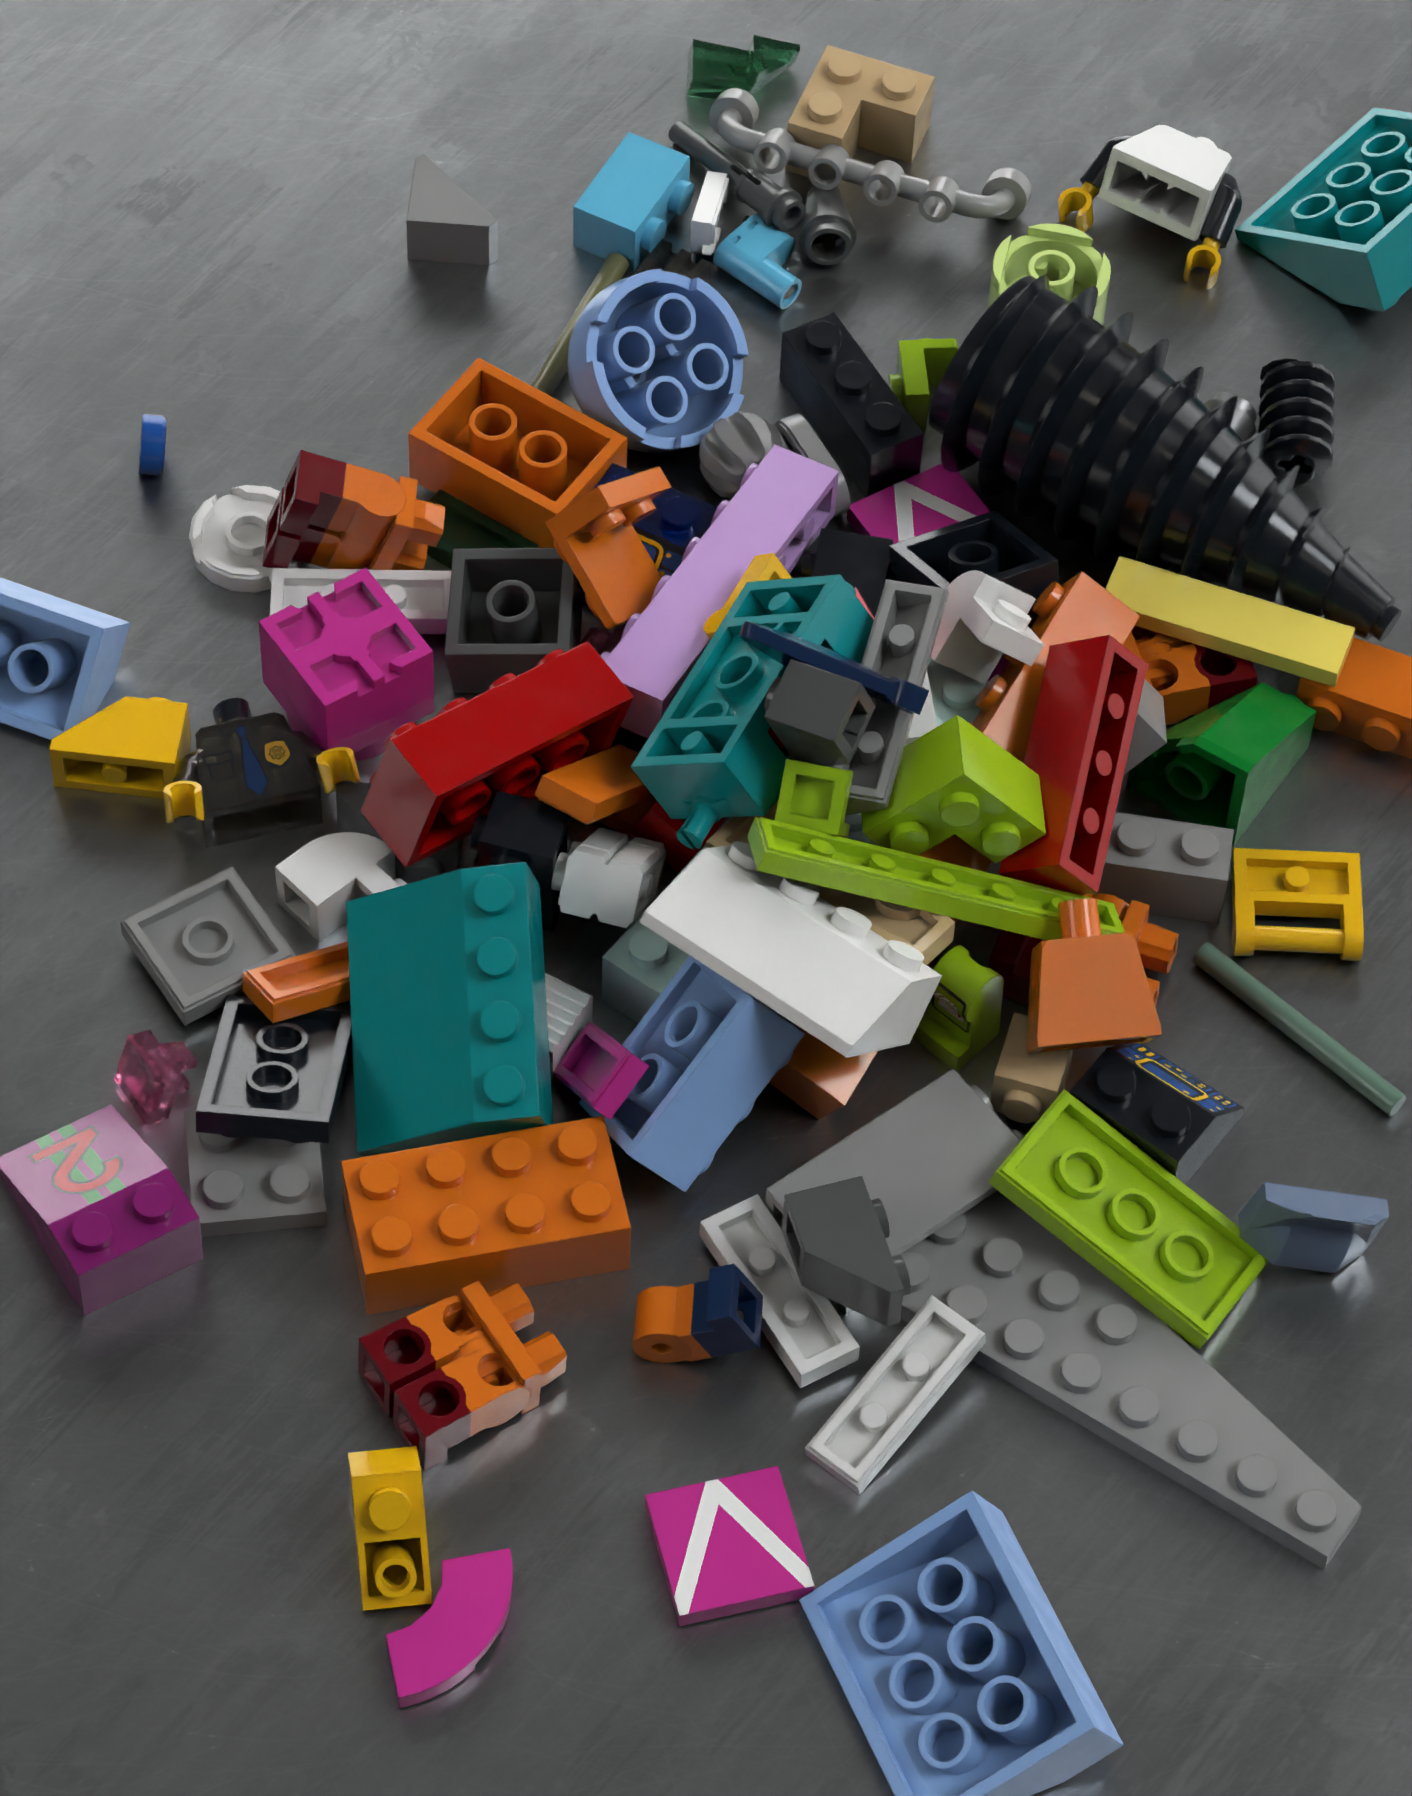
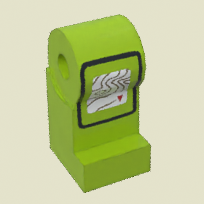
(962, 1010)

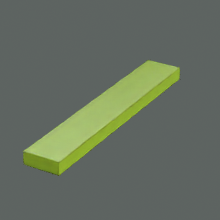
(914, 880)

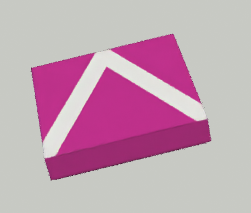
(916, 506)
(728, 1546)

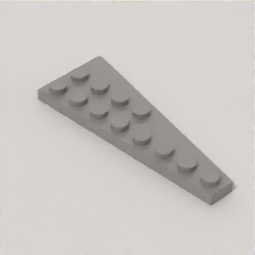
(1122, 1373)

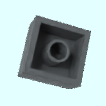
(508, 613)

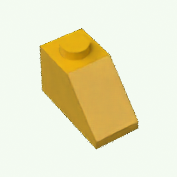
(124, 748)

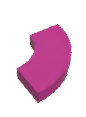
(456, 1629)

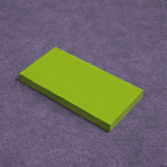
(1129, 1218)

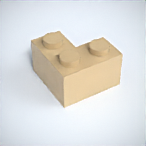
(864, 106)

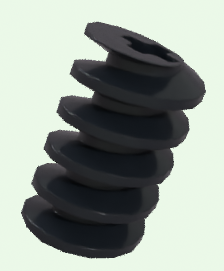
(1298, 411)

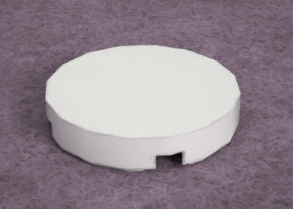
(230, 539)

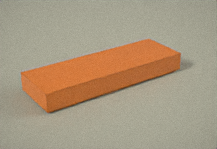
(594, 785)

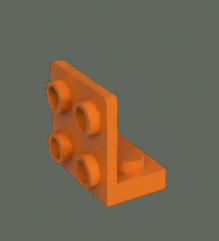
(605, 550)

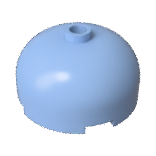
(658, 360)

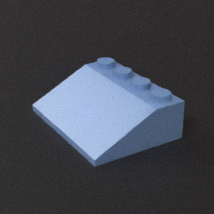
(960, 1662)

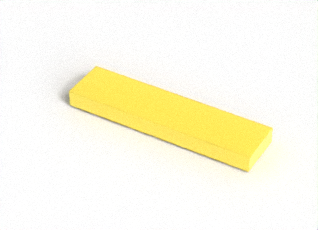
(1232, 621)

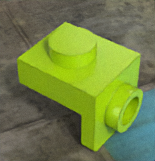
(918, 367)

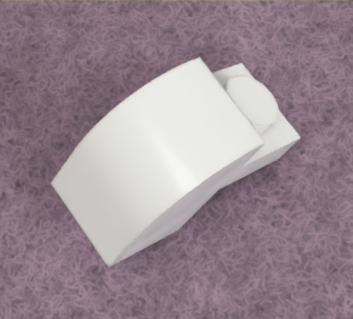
(983, 623)
(328, 873)

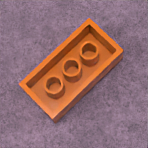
(486, 1210)

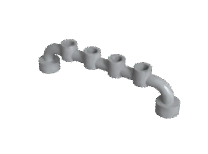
(737, 112)

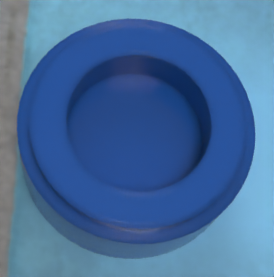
(152, 444)

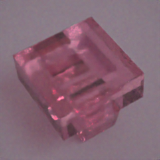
(153, 1074)

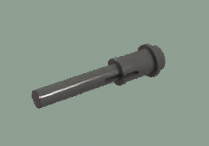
(751, 186)

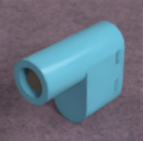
(755, 258)

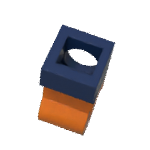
(698, 1318)

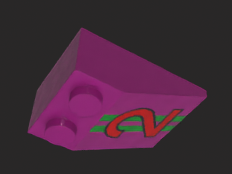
(103, 1208)

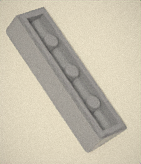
(902, 649)

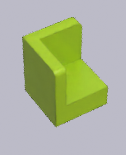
(814, 797)

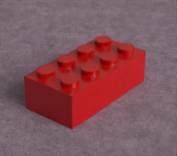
(503, 740)

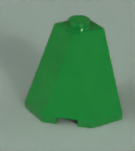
(1227, 759)

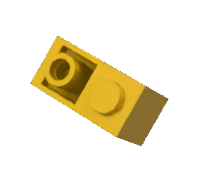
(390, 1528)

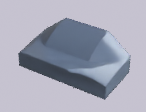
(1310, 1226)

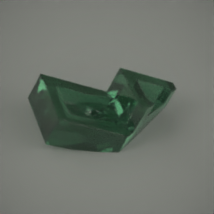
(721, 67)

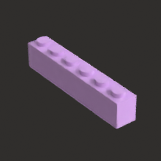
(774, 512)

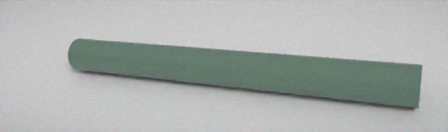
(1299, 1029)

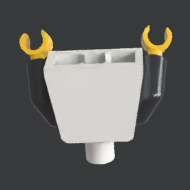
(1169, 182)

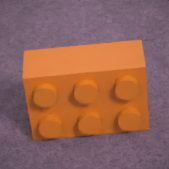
(511, 450)

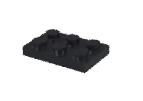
(275, 1076)

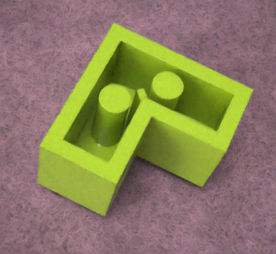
(959, 786)

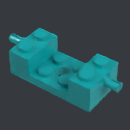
(713, 742)

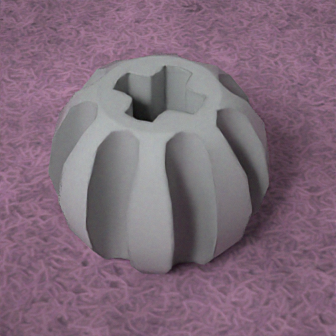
(733, 447)

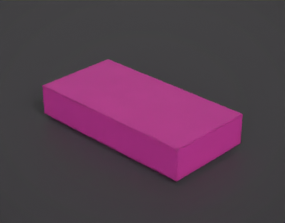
(600, 1070)

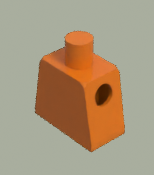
(1088, 987)

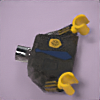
(254, 776)

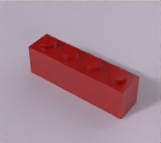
(1081, 756)

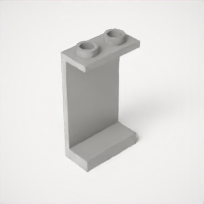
(919, 1158)

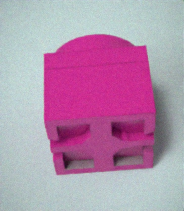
(348, 666)

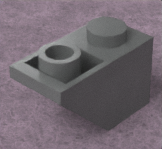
(817, 714)
(842, 1248)

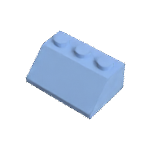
(54, 659)
(707, 1064)

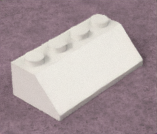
(795, 951)

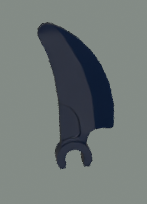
(785, 646)

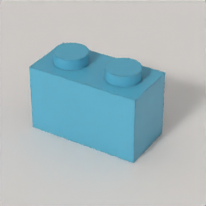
(632, 200)

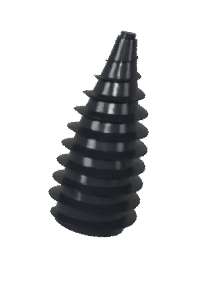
(1138, 456)

